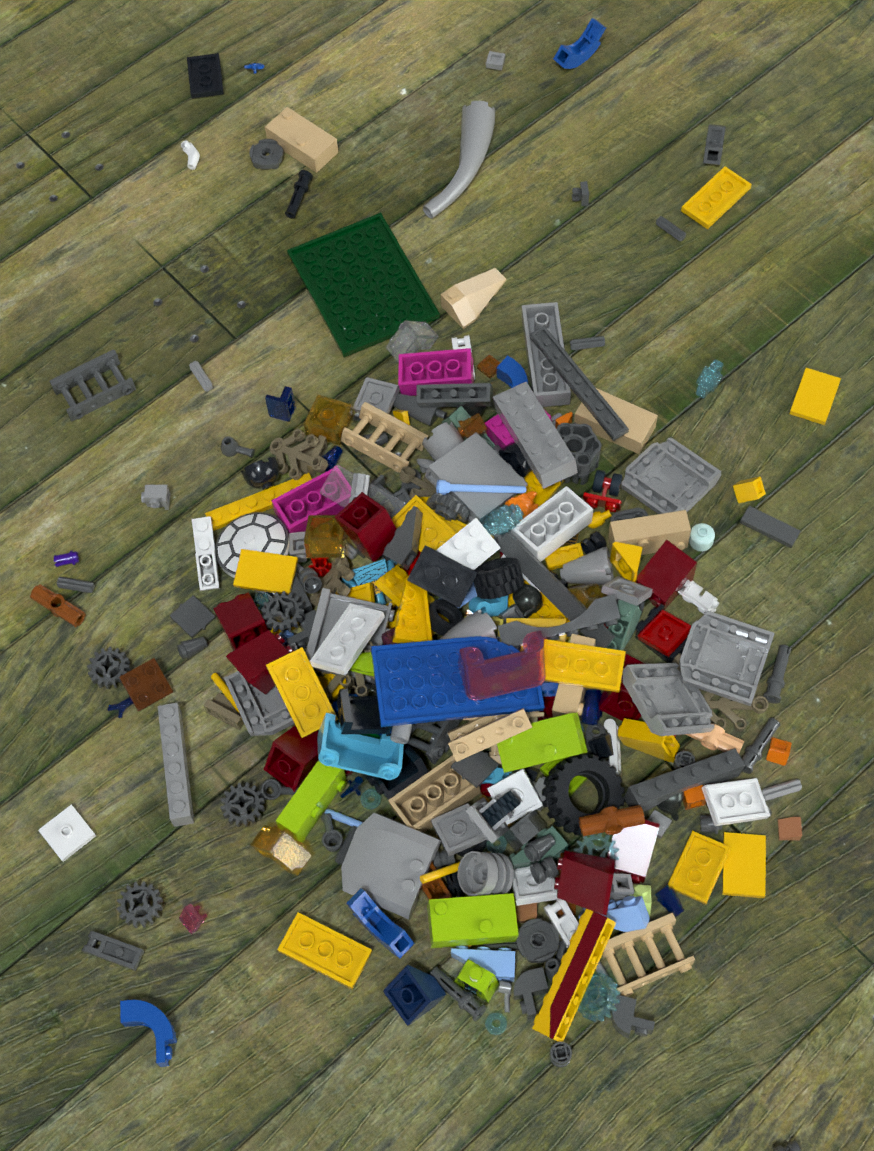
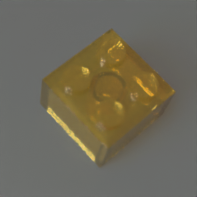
(328, 418)
(324, 537)

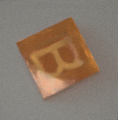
(488, 366)

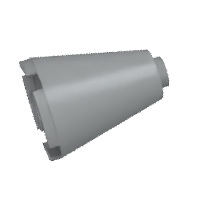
(589, 569)

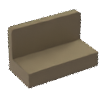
(318, 450)
(224, 711)

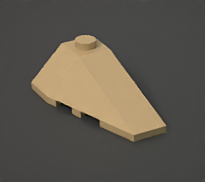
(470, 297)

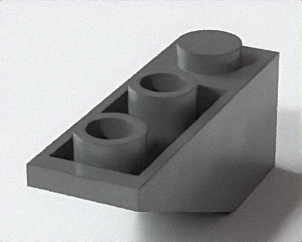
(405, 543)

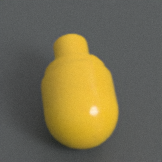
(599, 519)

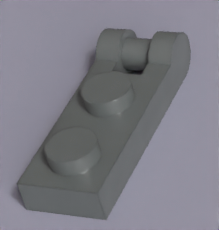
(113, 951)

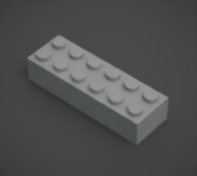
(544, 379)
(535, 435)

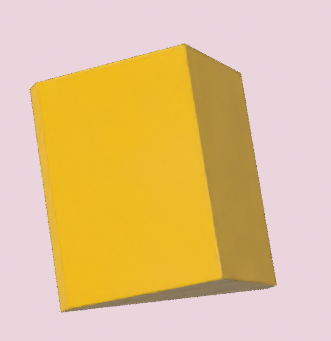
(626, 559)

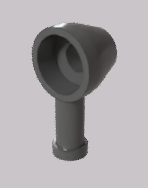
(233, 448)
(276, 788)
(330, 835)
(557, 961)

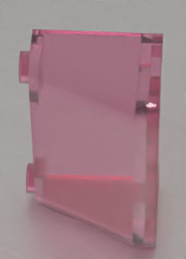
(504, 673)

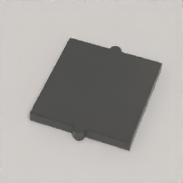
(192, 616)
(475, 768)

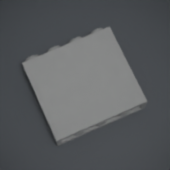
(475, 464)
(329, 612)

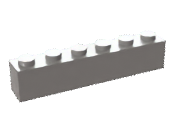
(175, 765)

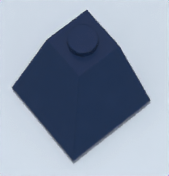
(413, 993)

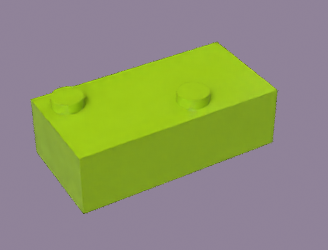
(543, 743)
(311, 800)
(472, 920)

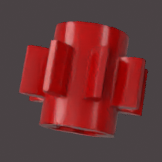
(321, 566)

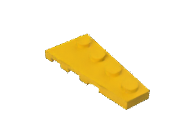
(413, 616)

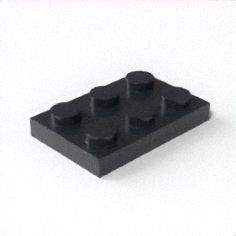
(205, 75)
(442, 576)

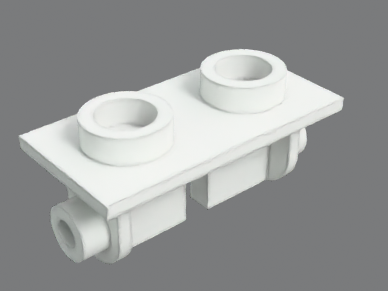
(691, 594)

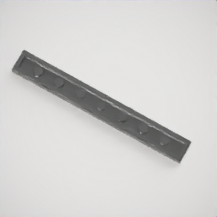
(579, 383)
(551, 586)

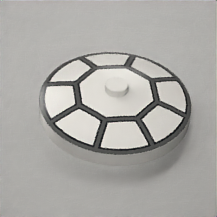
(250, 532)

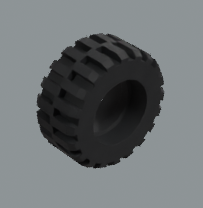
(558, 783)

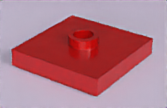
(665, 633)

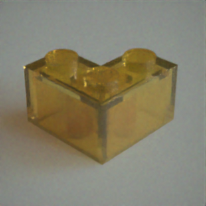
(281, 848)

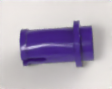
(67, 558)

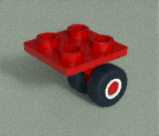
(599, 483)

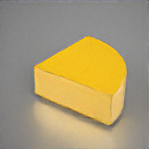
(402, 415)

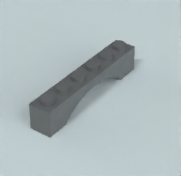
(599, 612)
(710, 770)

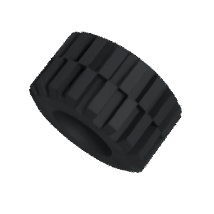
(498, 578)

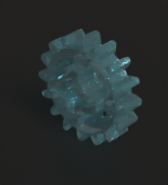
(709, 378)
(503, 519)
(590, 845)
(599, 998)

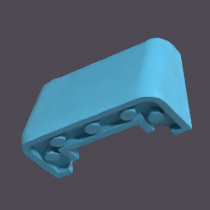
(358, 752)

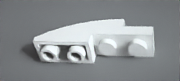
(205, 553)

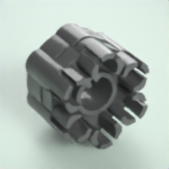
(586, 447)

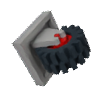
(492, 816)

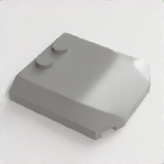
(669, 477)
(725, 657)
(665, 701)
(260, 712)
(388, 863)

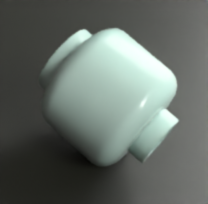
(701, 537)

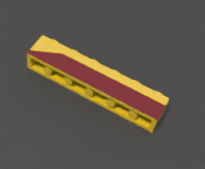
(573, 975)

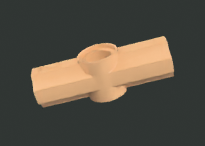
(718, 740)

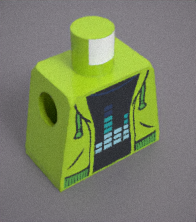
(477, 980)

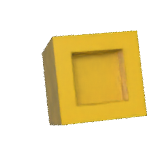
(749, 489)

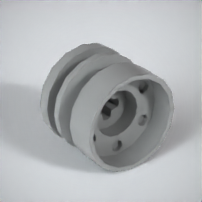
(485, 873)

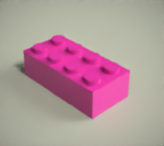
(434, 368)
(303, 501)

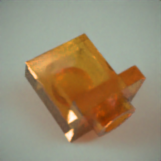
(471, 426)

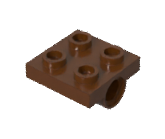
(146, 684)

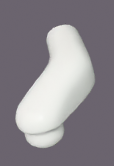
(193, 154)

